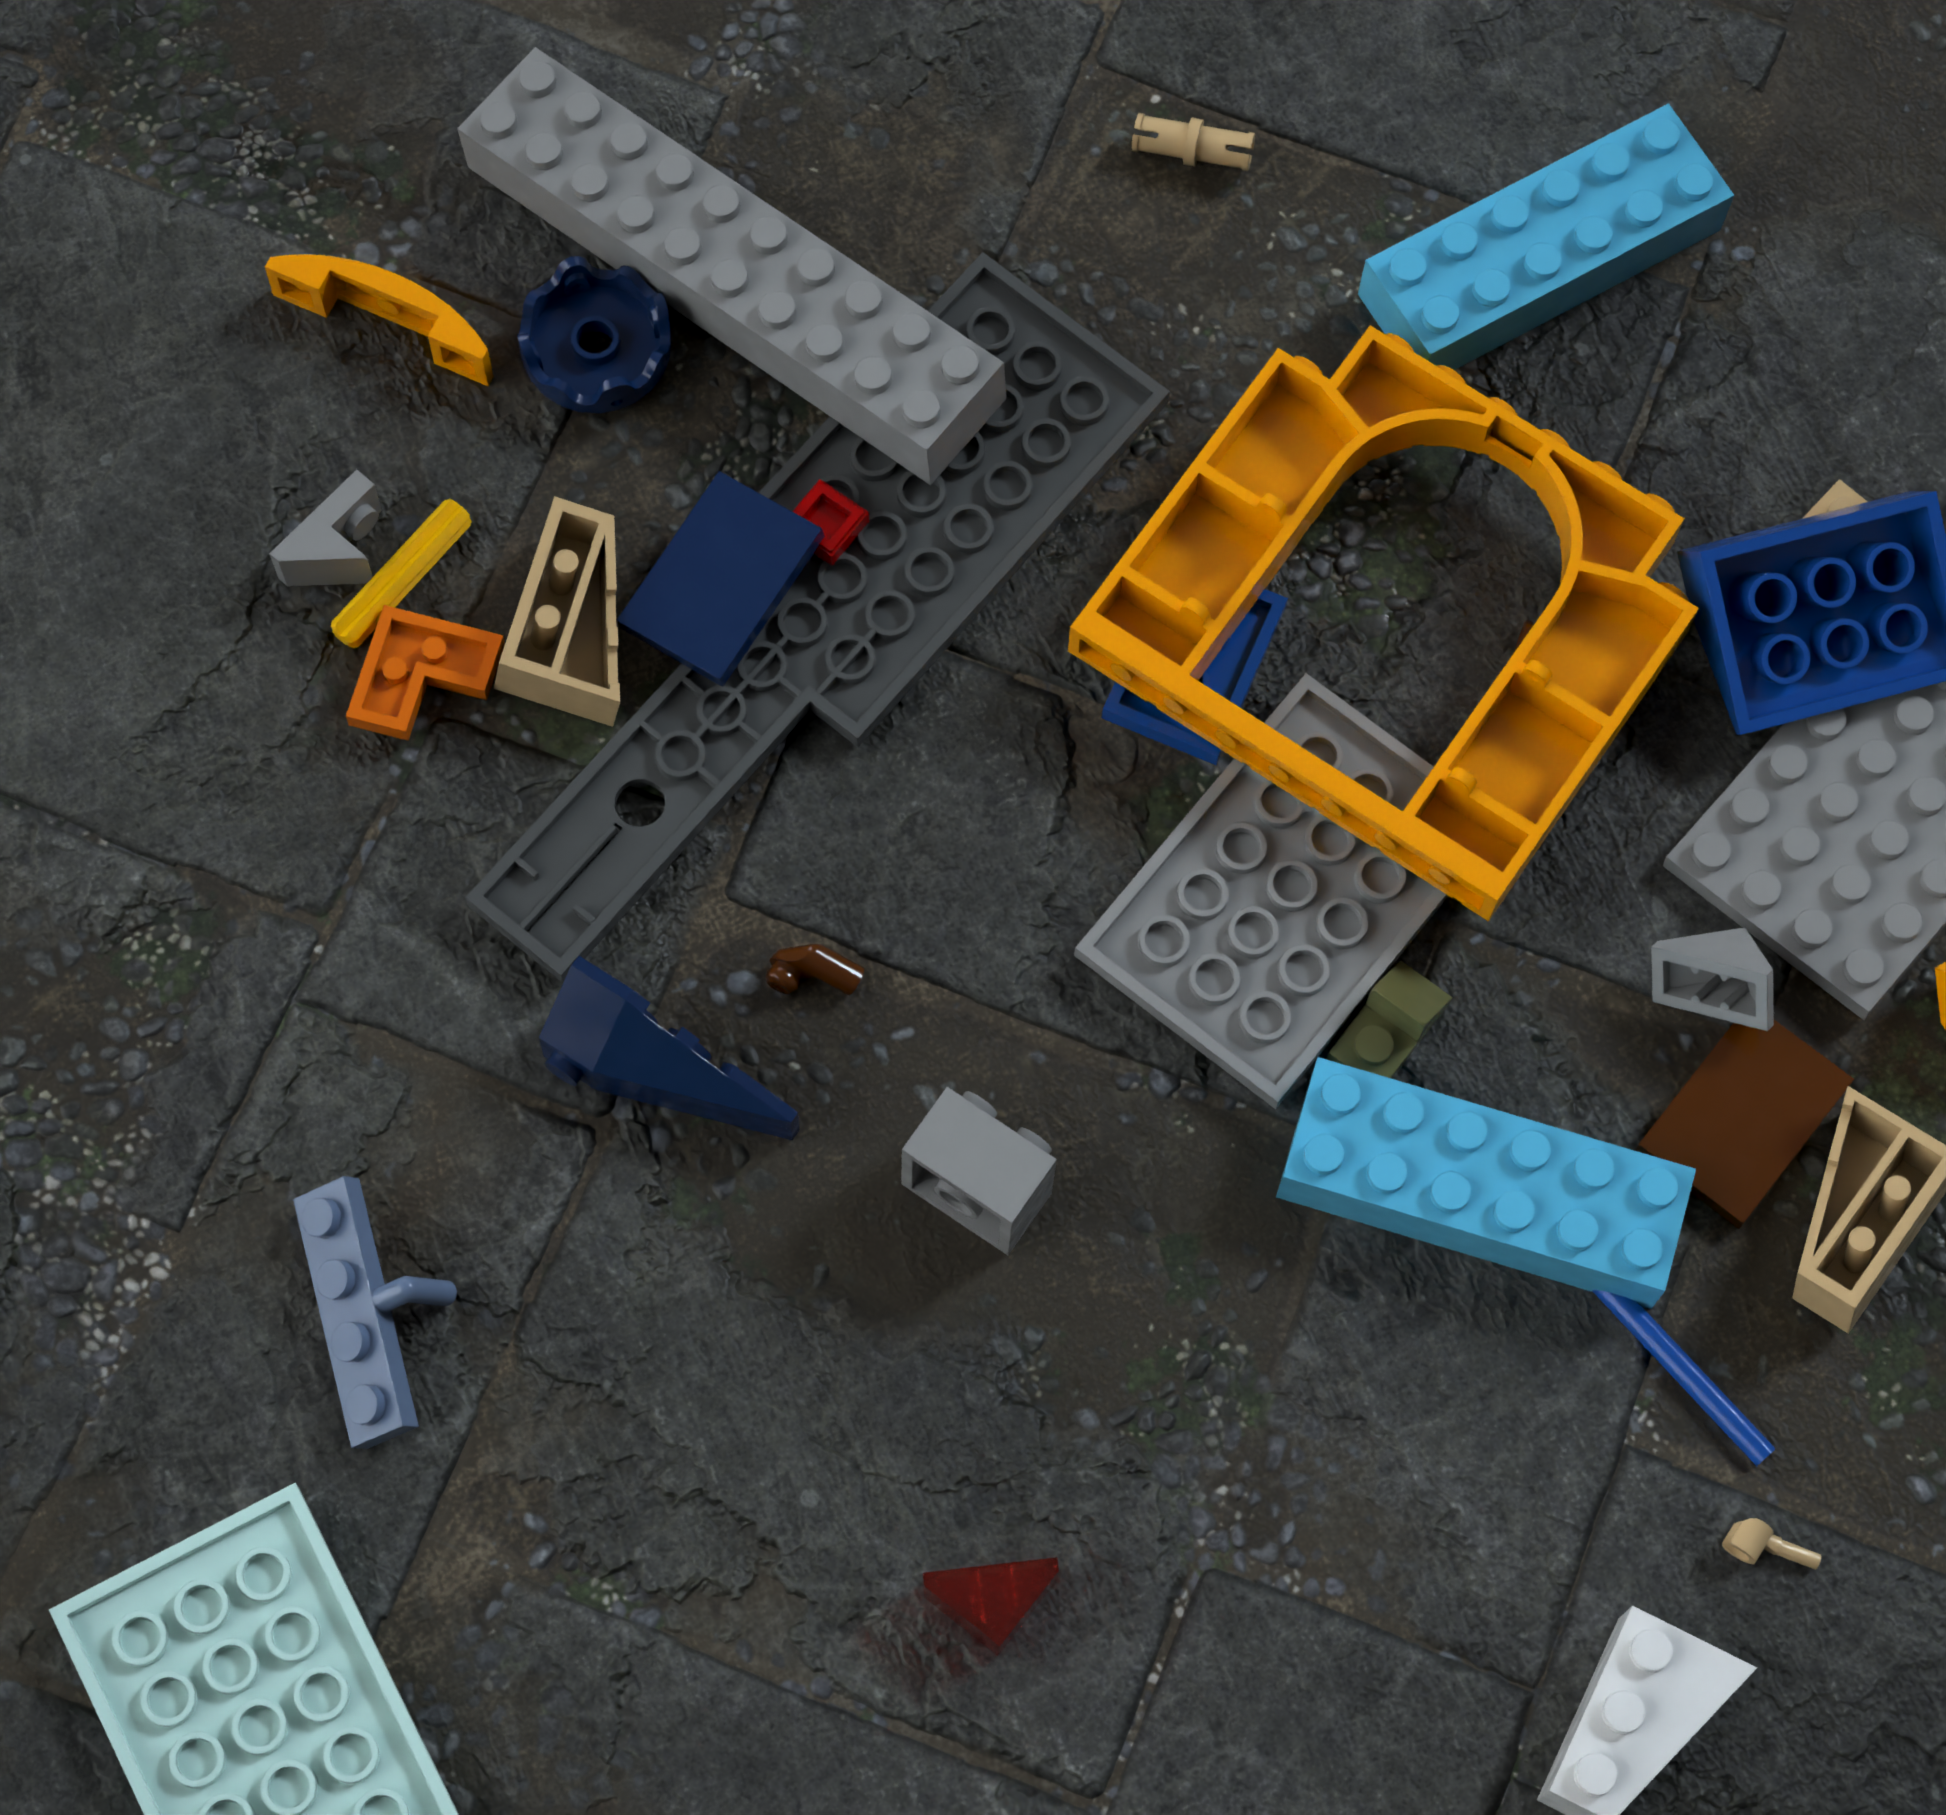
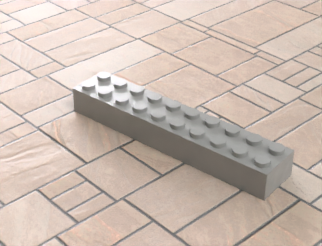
(734, 265)

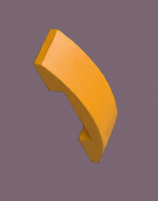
(320, 280)

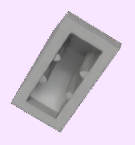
(1715, 976)

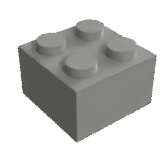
(978, 1168)

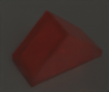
(991, 1599)

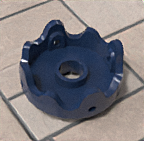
(588, 301)

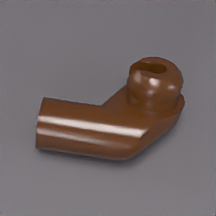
(812, 961)

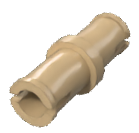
(1193, 142)

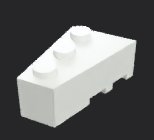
(1638, 1713)

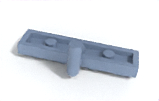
(357, 1311)

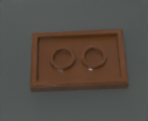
(1746, 1116)

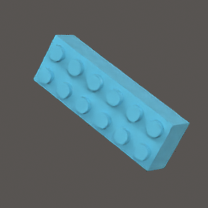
(1547, 241)
(1486, 1183)

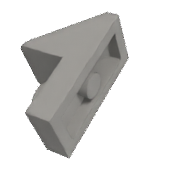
(321, 546)

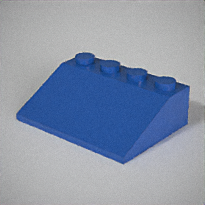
(1823, 609)

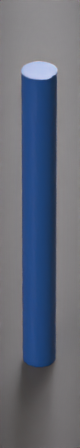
(1689, 1376)

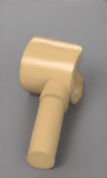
(1752, 1536)

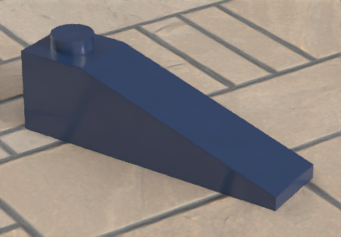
(617, 1047)

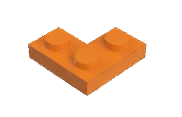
(414, 653)

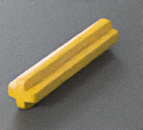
(401, 572)

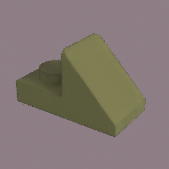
(1391, 1022)

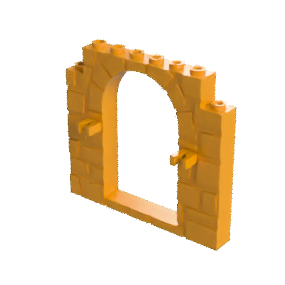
(1254, 499)

